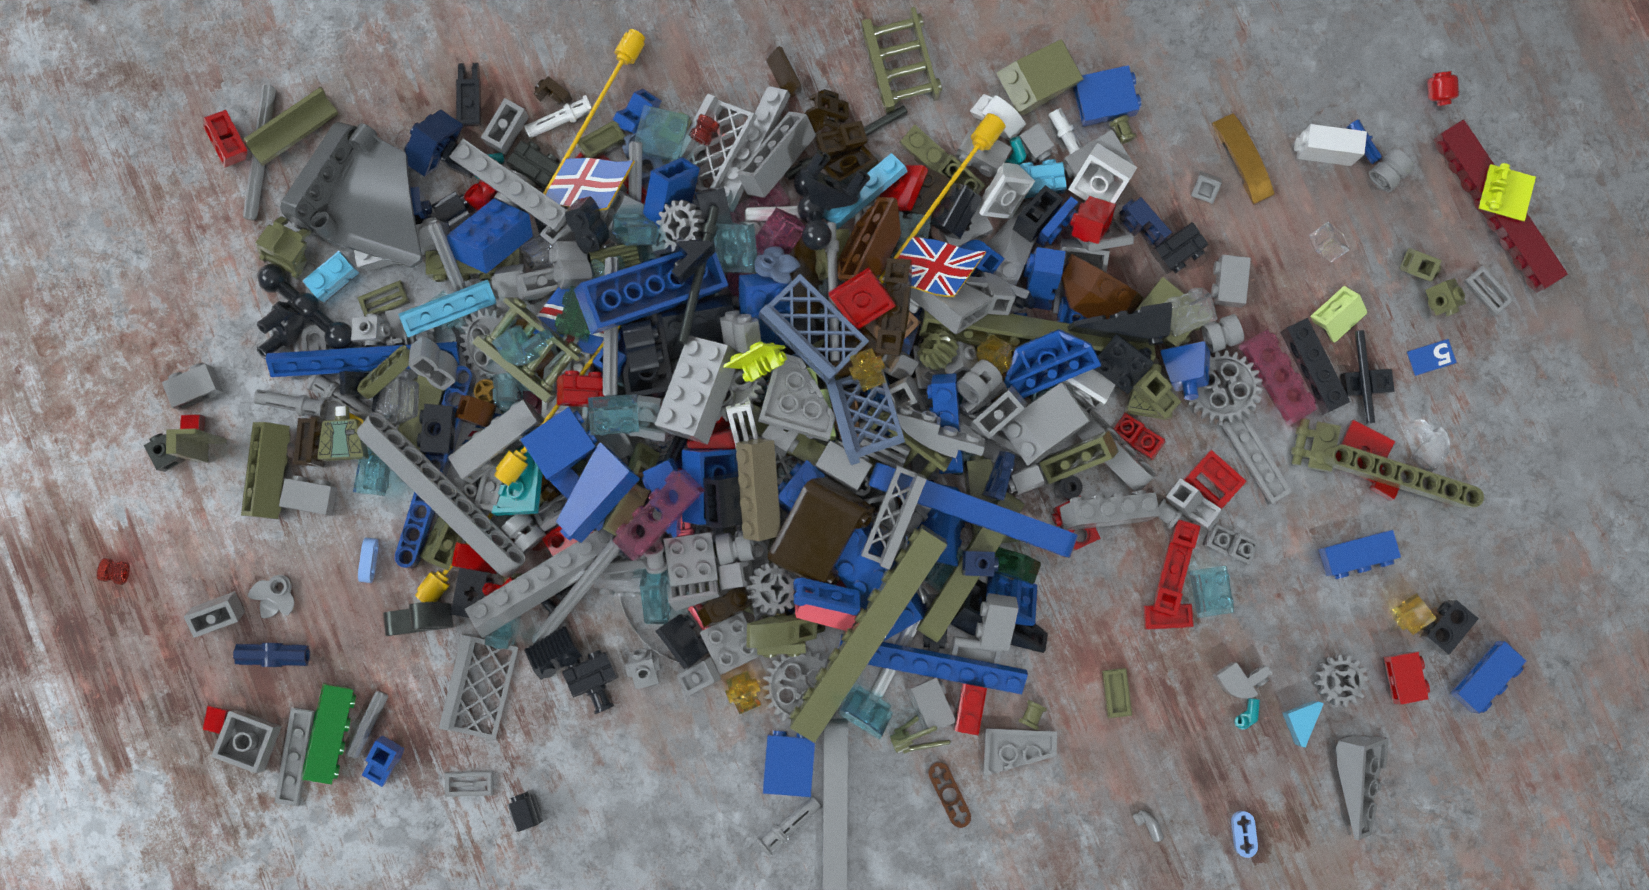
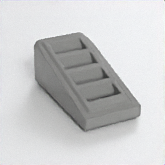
(684, 600)

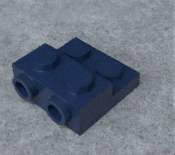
(1139, 217)

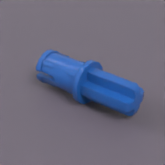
(1370, 149)

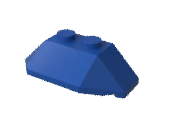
(1049, 362)

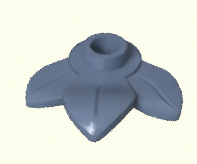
(776, 265)

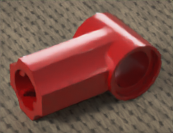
(479, 195)

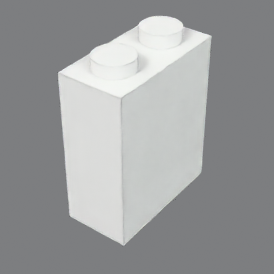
(1330, 145)

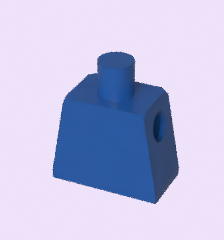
(1188, 367)

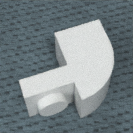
(1002, 109)

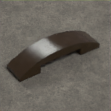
(894, 322)

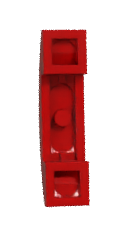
(1175, 567)

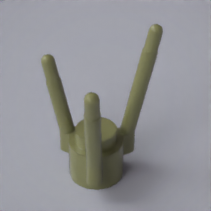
(902, 740)

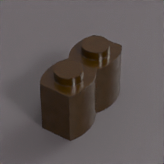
(724, 607)

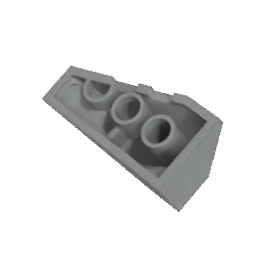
(1013, 248)

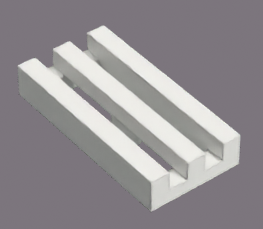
(738, 409)

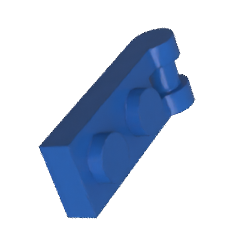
(826, 596)

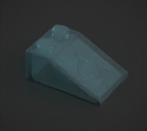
(866, 712)

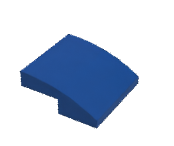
(1024, 592)

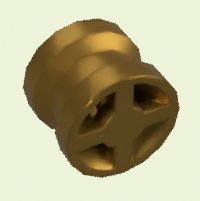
(484, 388)

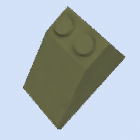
(1040, 77)

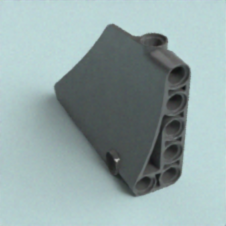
(357, 195)

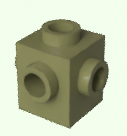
(1446, 297)

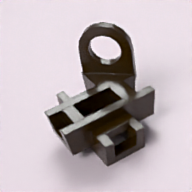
(818, 114)

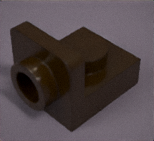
(556, 93)

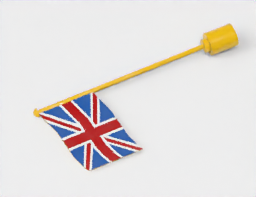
(936, 264)

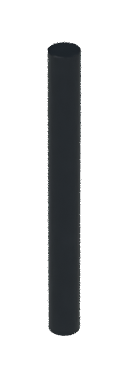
(1365, 377)

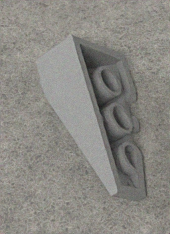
(1359, 771)

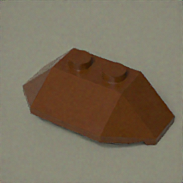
(871, 240)
(1096, 292)

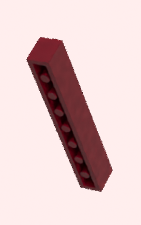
(1518, 237)

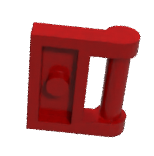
(1220, 475)

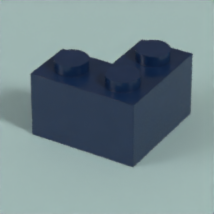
(429, 140)

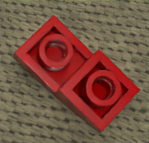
(1139, 436)

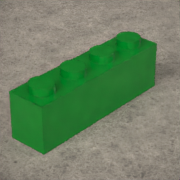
(327, 734)

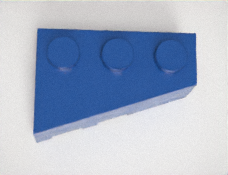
(1044, 275)
(948, 528)

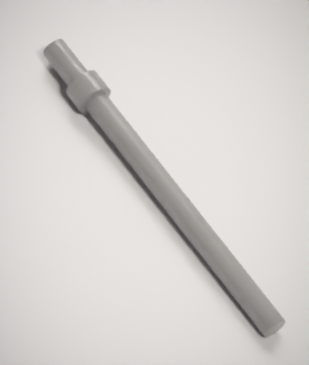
(831, 251)

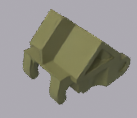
(283, 246)

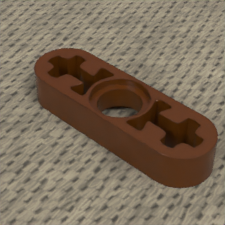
(963, 808)

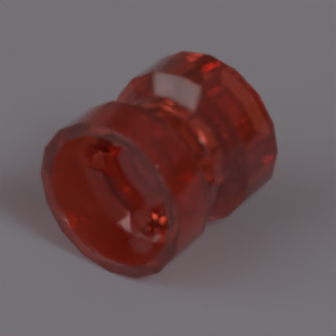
(704, 130)
(113, 571)

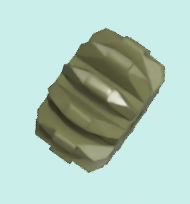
(937, 350)

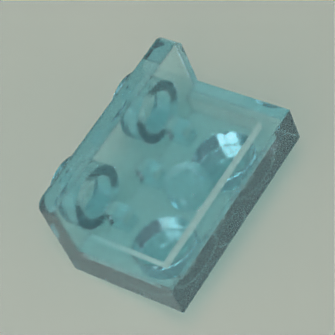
(1212, 591)

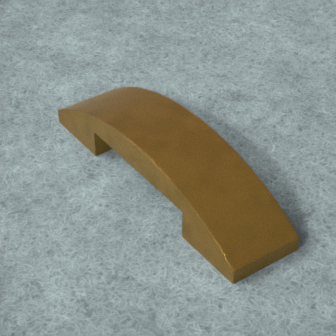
(1245, 157)

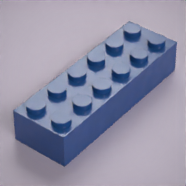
(642, 291)
(865, 575)

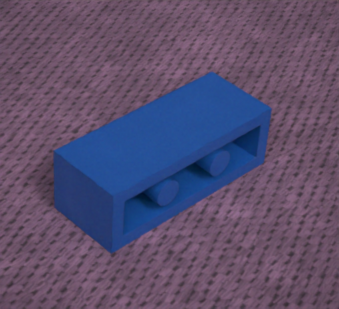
(1360, 554)
(1489, 677)

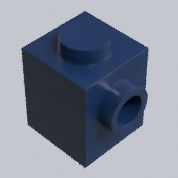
(979, 563)

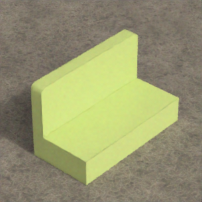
(1340, 313)

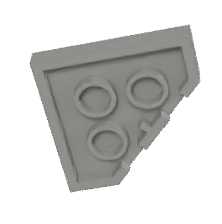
(796, 402)

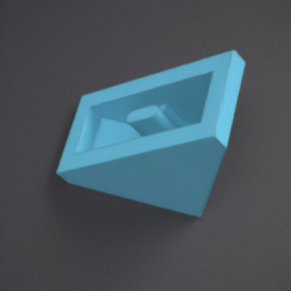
(1302, 721)

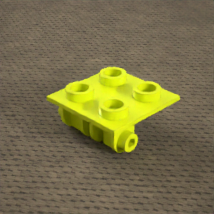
(1507, 192)
(758, 360)

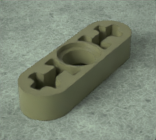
(384, 373)

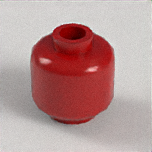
(1443, 87)

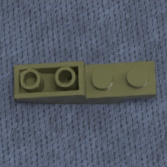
(934, 157)
(641, 460)
(781, 631)

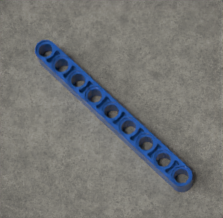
(981, 512)
(412, 520)

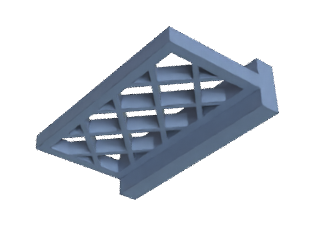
(798, 342)
(847, 424)

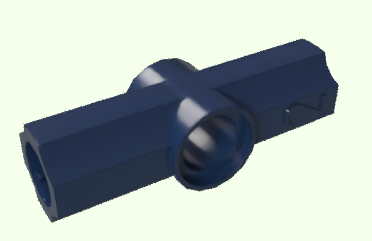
(271, 654)

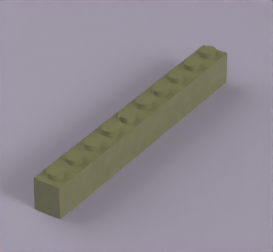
(1014, 330)
(868, 632)

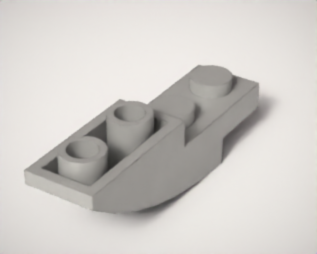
(946, 440)

